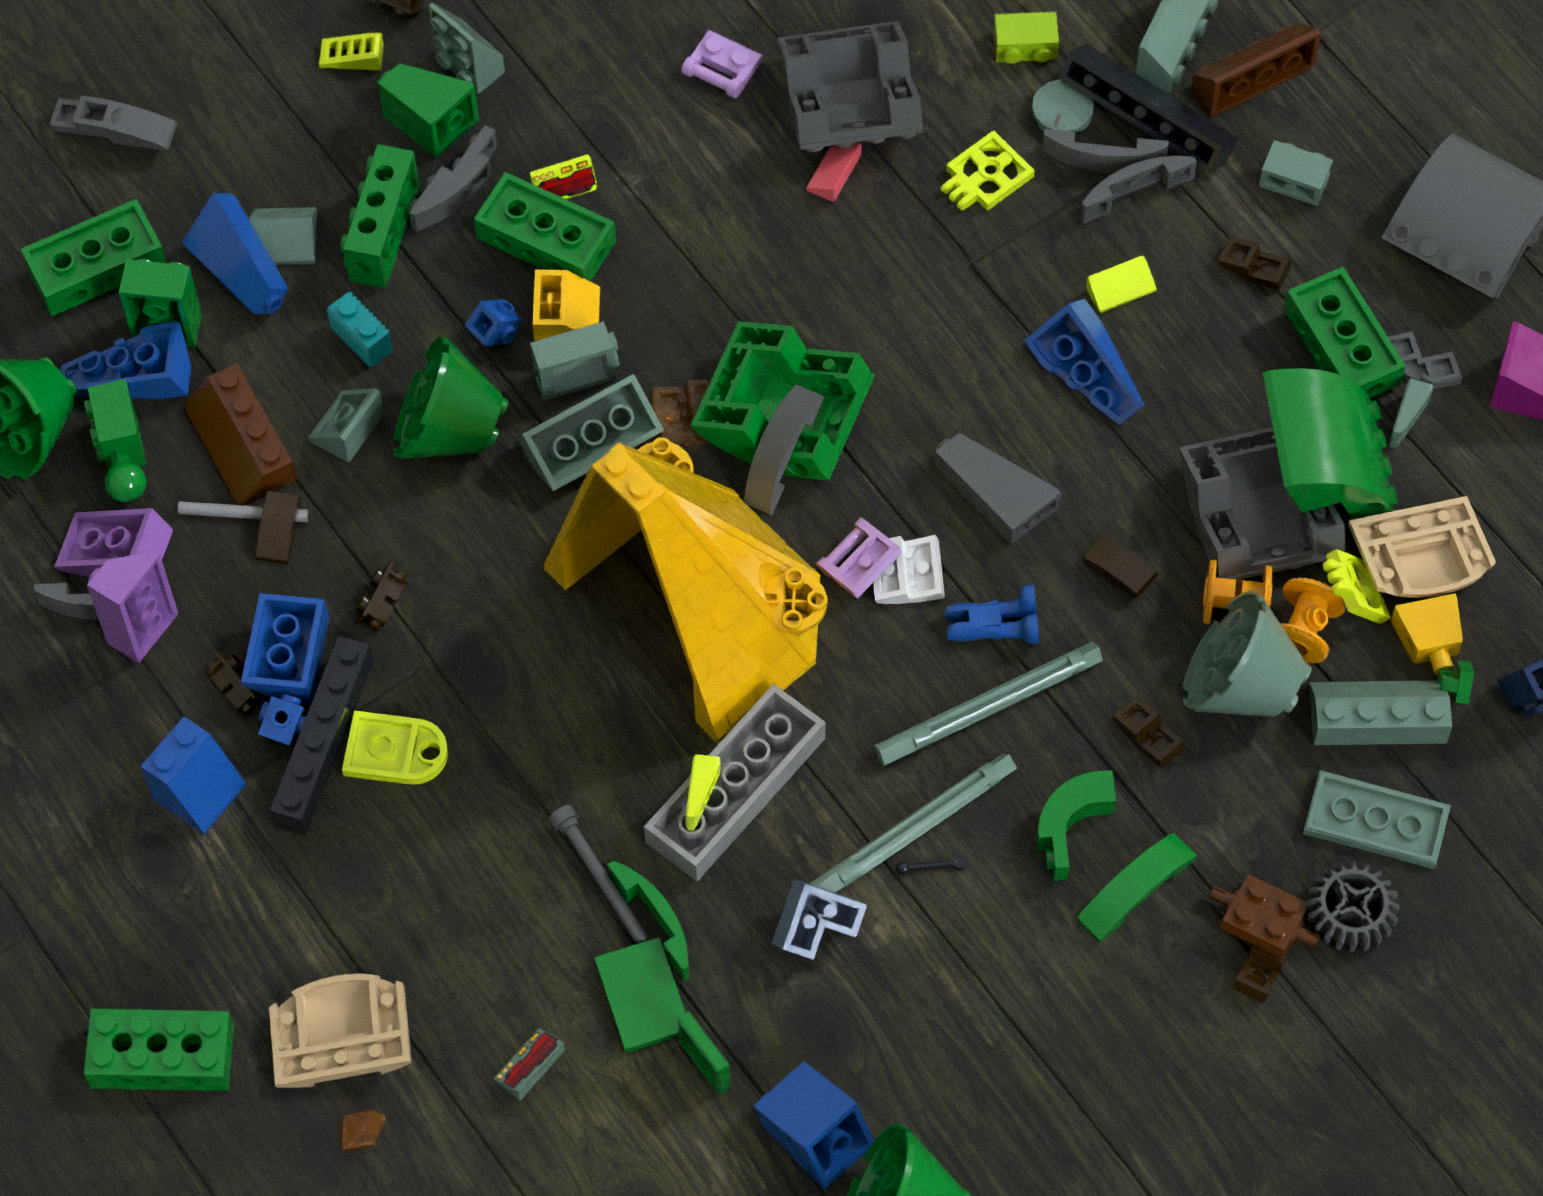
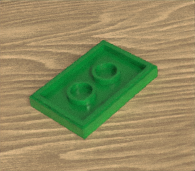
(641, 994)

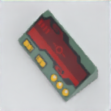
(530, 1063)

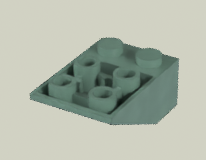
(464, 50)

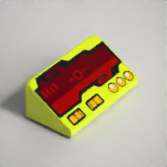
(566, 178)

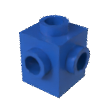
(494, 322)
(271, 719)

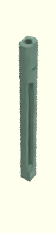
(987, 703)
(915, 824)

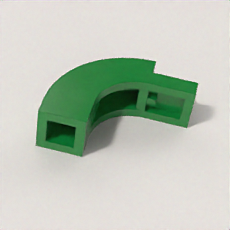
(1077, 798)

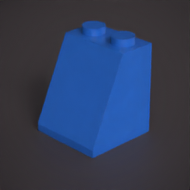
(192, 776)
(815, 1123)

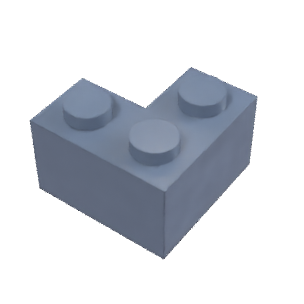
(809, 912)

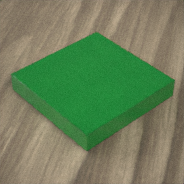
(703, 1053)

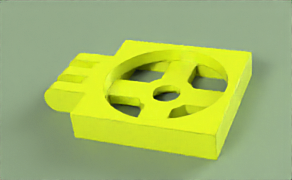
(968, 186)
(1342, 574)

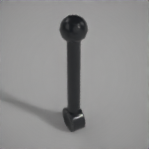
(958, 863)

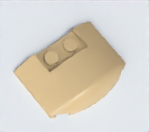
(1423, 548)
(339, 1030)

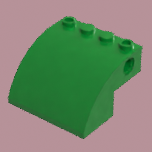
(755, 377)
(1329, 442)

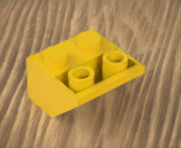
(563, 303)

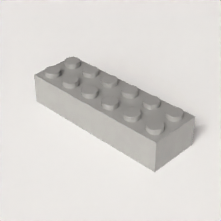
(755, 765)

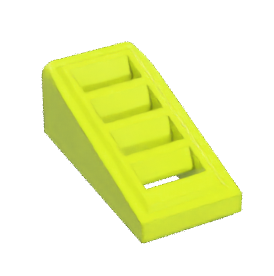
(359, 61)
(702, 782)

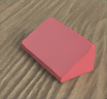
(834, 171)

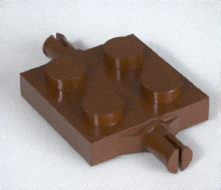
(1264, 916)

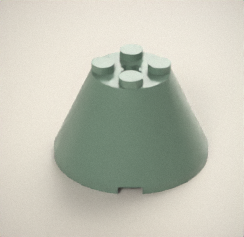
(1245, 663)

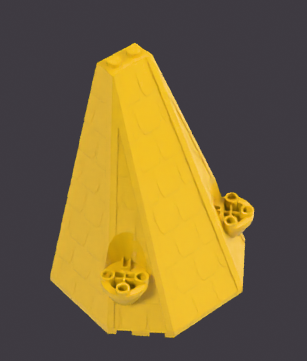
(729, 580)

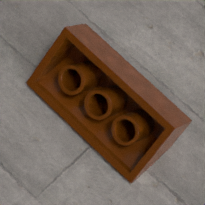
(1256, 68)
(239, 436)

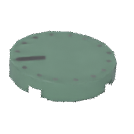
(1061, 107)

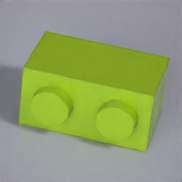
(1026, 37)

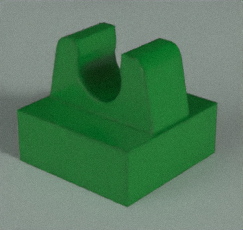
(1458, 681)

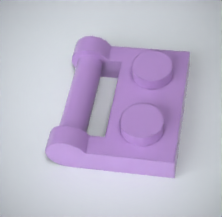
(725, 57)
(864, 563)

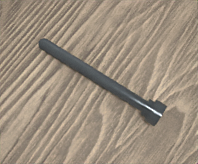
(565, 821)

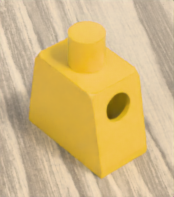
(1430, 630)

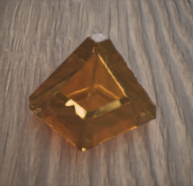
(361, 1129)

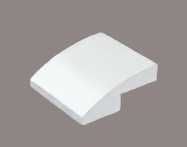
(913, 574)

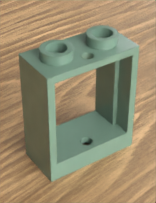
(574, 360)

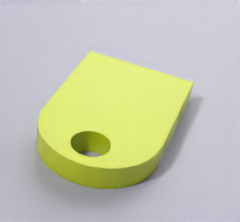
(391, 749)

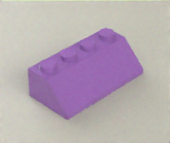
(133, 602)

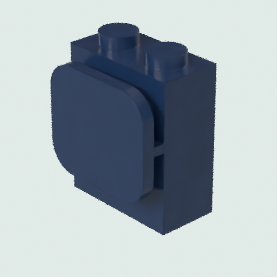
(1525, 688)

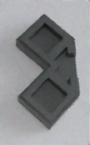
(1436, 370)

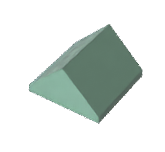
(287, 233)
(348, 422)

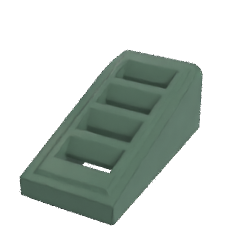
(1413, 403)

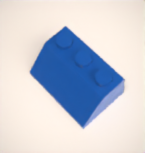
(286, 646)

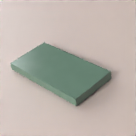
(1377, 819)

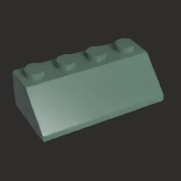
(1171, 40)
(586, 432)
(1379, 712)

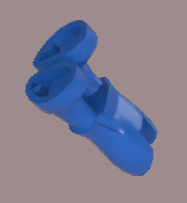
(985, 619)

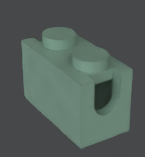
(1295, 172)

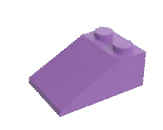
(111, 535)

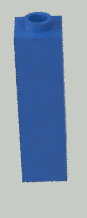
(235, 254)

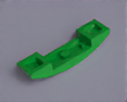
(633, 885)
(1134, 885)

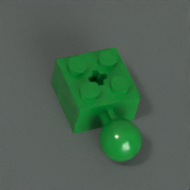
(117, 439)

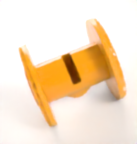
(1221, 591)
(1313, 606)

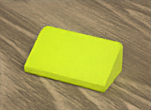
(1120, 284)

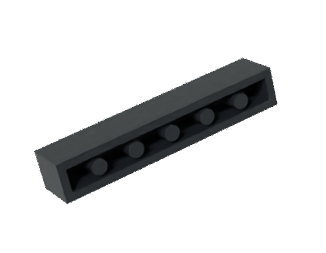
(1147, 107)
(321, 736)

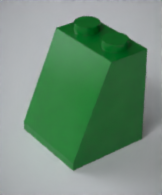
(428, 106)

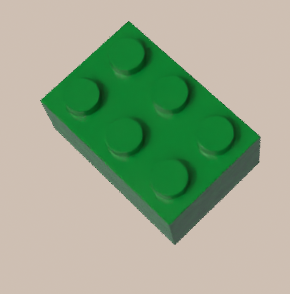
(158, 295)

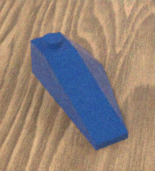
(1084, 356)
(151, 362)

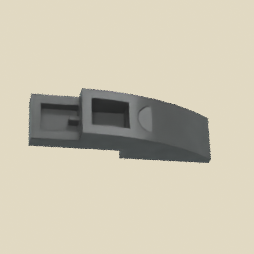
(113, 120)
(454, 188)

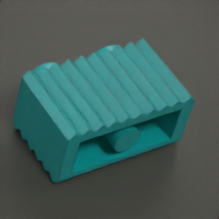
(359, 329)

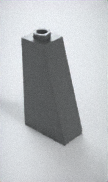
(996, 487)

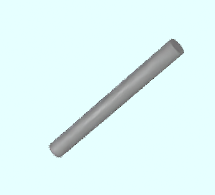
(231, 511)

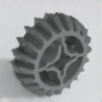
(1341, 885)

